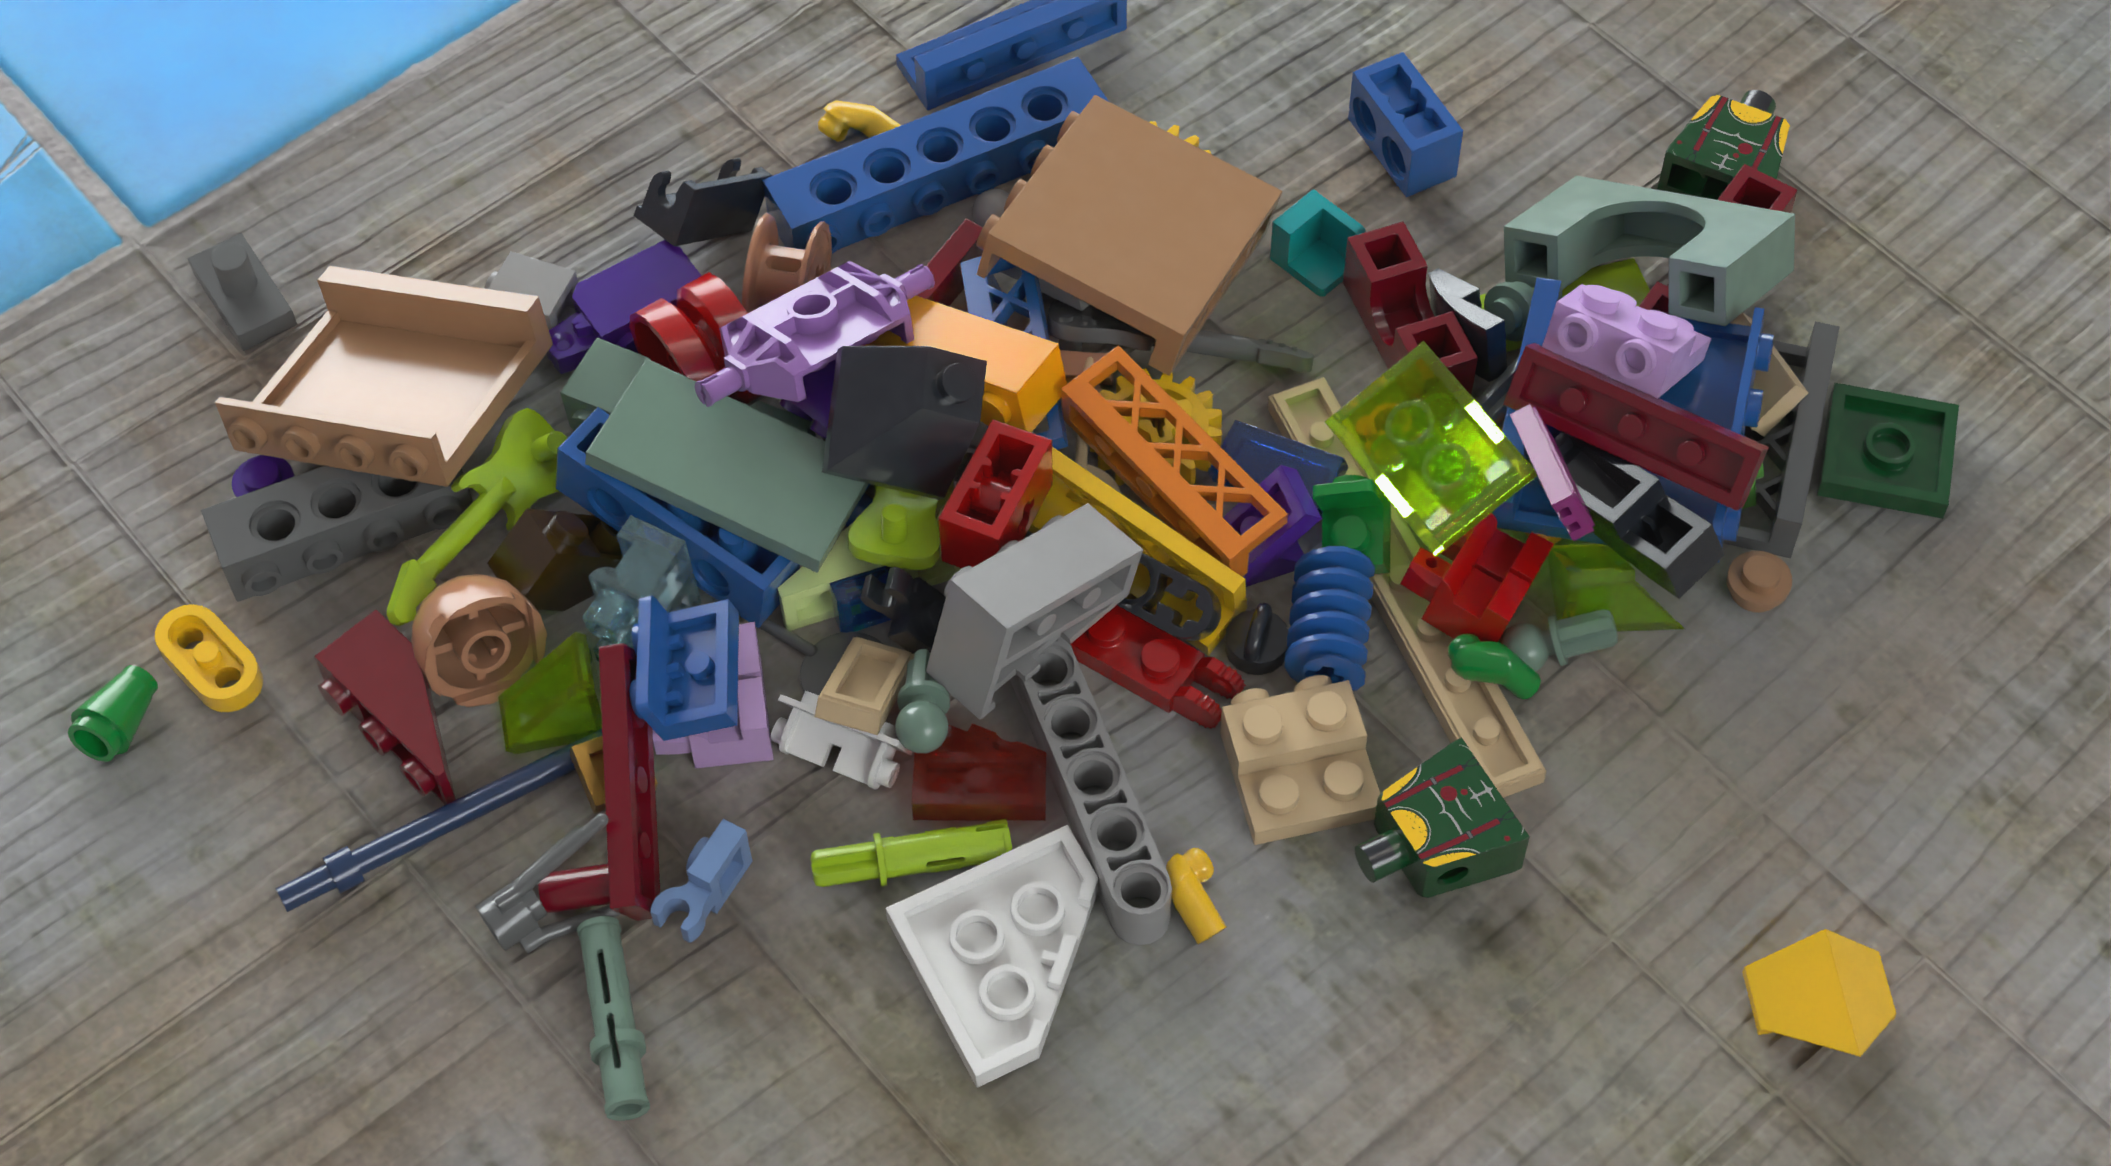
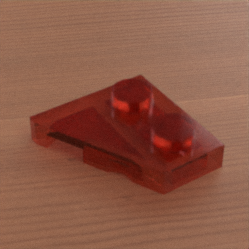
(979, 779)

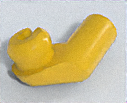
(862, 117)
(1190, 897)

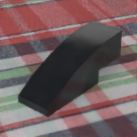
(1639, 518)

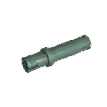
(622, 1085)

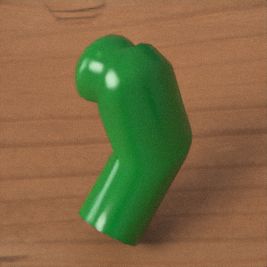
(1492, 664)

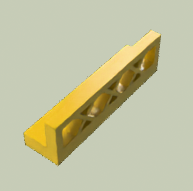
(1076, 487)

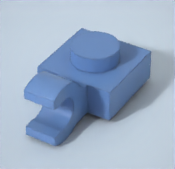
(712, 873)

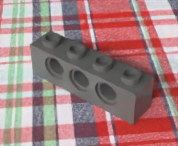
(308, 516)

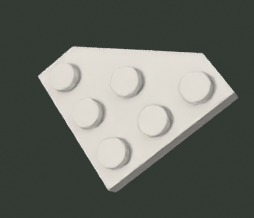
(1000, 948)

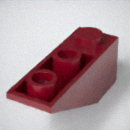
(383, 686)

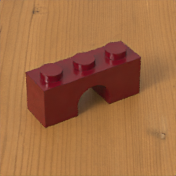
(1390, 293)

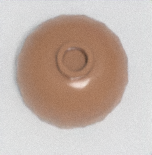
(476, 638)

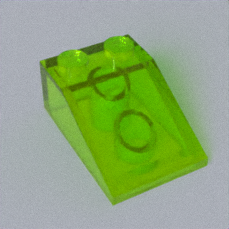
(1430, 448)

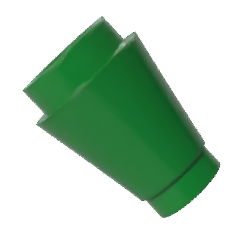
(113, 714)

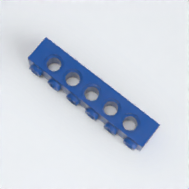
(928, 160)

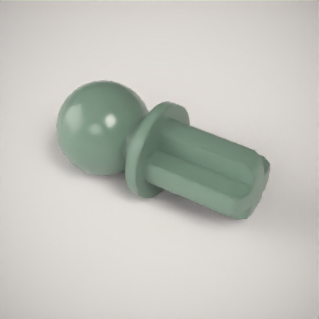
(1564, 638)
(922, 706)

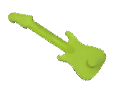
(511, 479)
(898, 530)

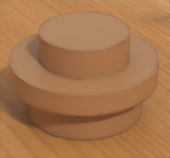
(1759, 581)

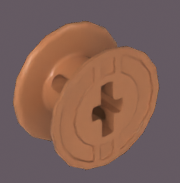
(779, 269)

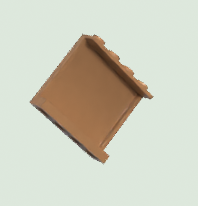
(1133, 224)
(394, 377)

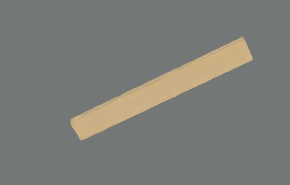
(1462, 706)

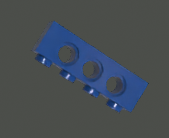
(720, 560)

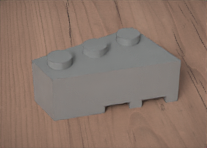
(1026, 600)

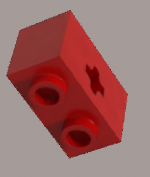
(996, 495)

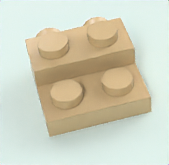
(1299, 759)

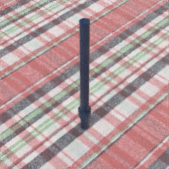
(346, 868)

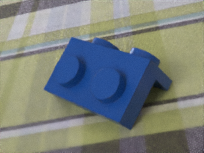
(686, 668)

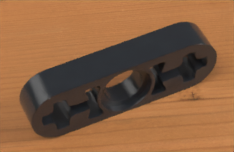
(1181, 587)

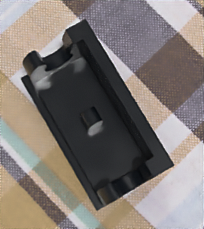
(704, 208)

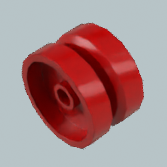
(688, 335)

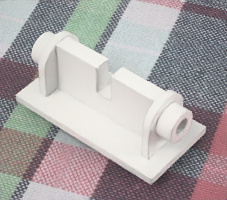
(862, 755)

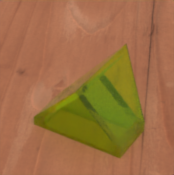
(1597, 579)
(554, 699)

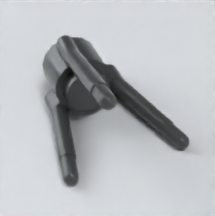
(515, 908)

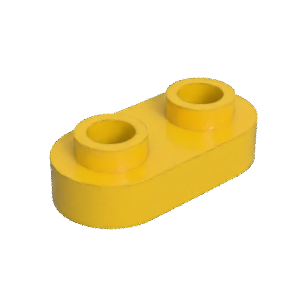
(211, 662)

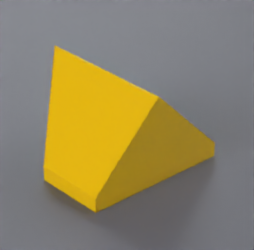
(1822, 993)

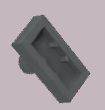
(242, 291)

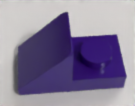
(1281, 550)

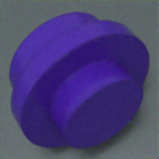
(260, 473)

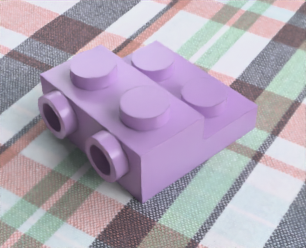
(1623, 340)

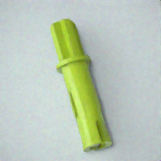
(911, 854)

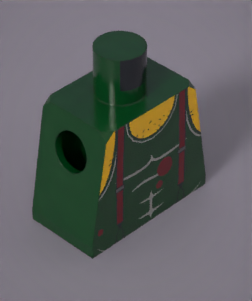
(1721, 141)
(1444, 827)

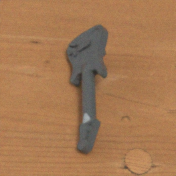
(1095, 326)

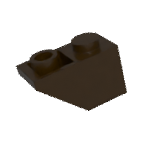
(553, 555)

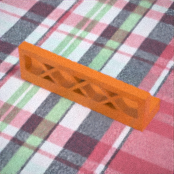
(1152, 477)

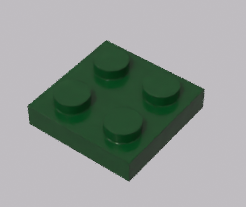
(1888, 450)

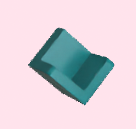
(1312, 242)

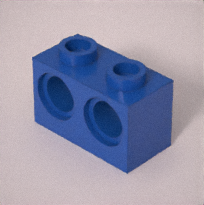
(1405, 124)

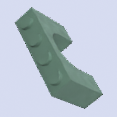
(1717, 250)

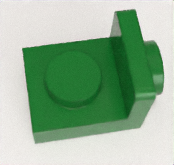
(1356, 517)

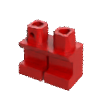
(1481, 584)

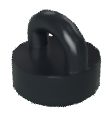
(1256, 641)

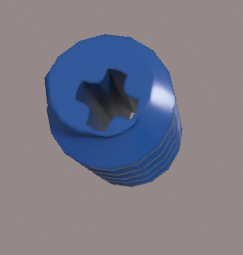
(1330, 615)

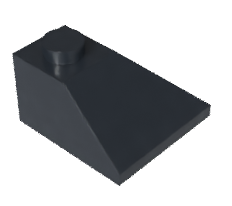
(903, 416)

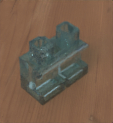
(650, 565)

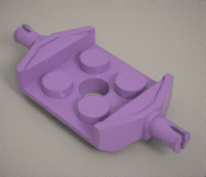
(805, 327)

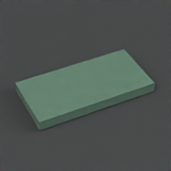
(725, 466)

